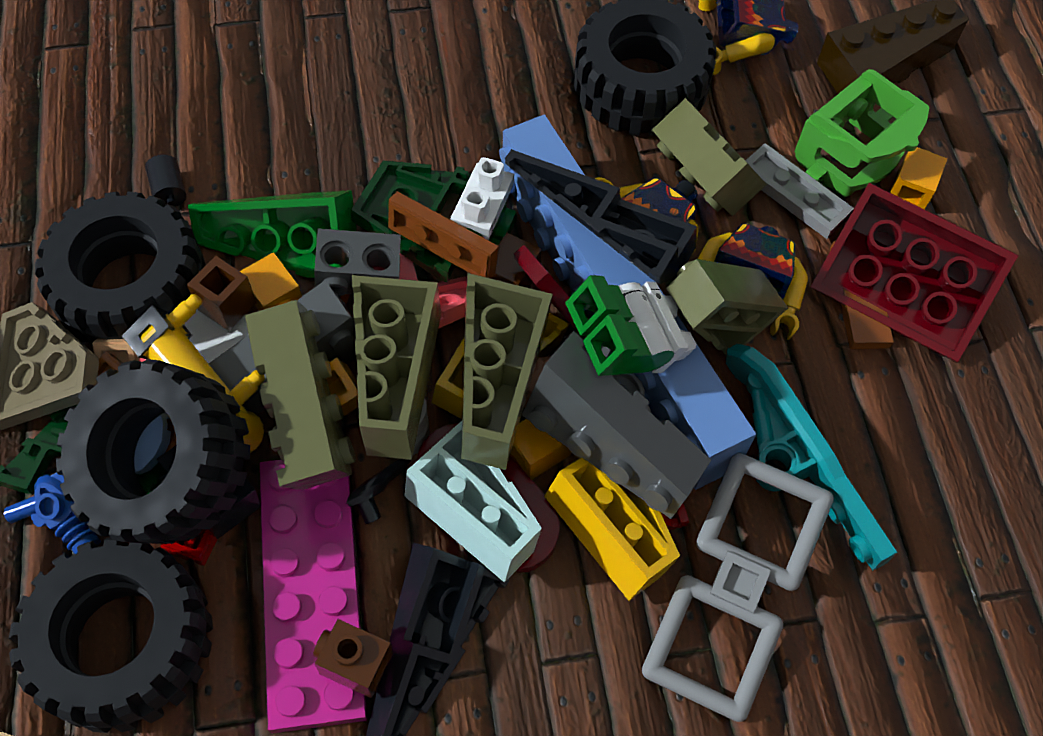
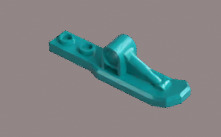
(790, 436)

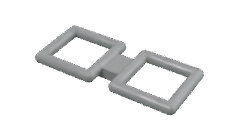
(738, 587)

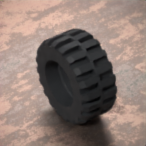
(645, 31)
(99, 235)
(103, 443)
(65, 602)

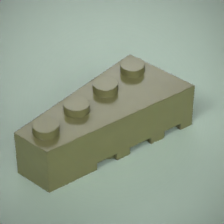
(500, 356)
(394, 357)
(299, 396)

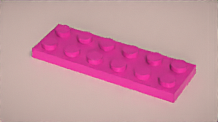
(306, 589)

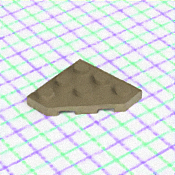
(40, 365)

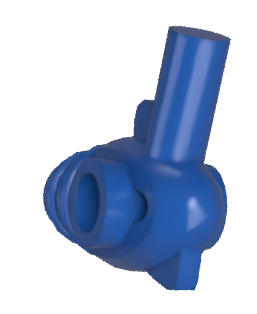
(51, 509)

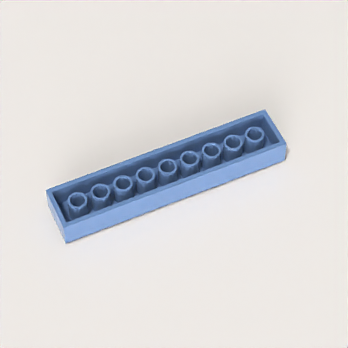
(689, 388)

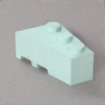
(473, 505)

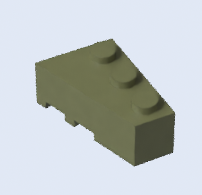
(707, 159)
(725, 301)

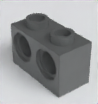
(357, 254)

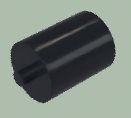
(166, 179)

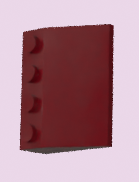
(917, 269)

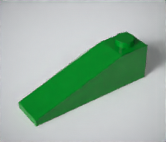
(272, 225)

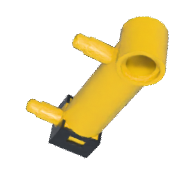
(166, 338)

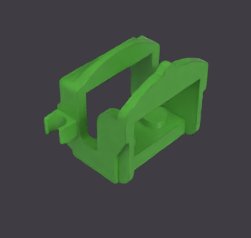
(888, 142)

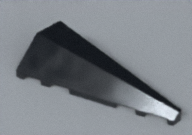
(642, 236)
(433, 619)

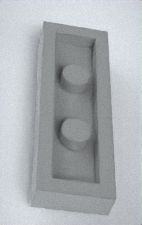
(799, 192)

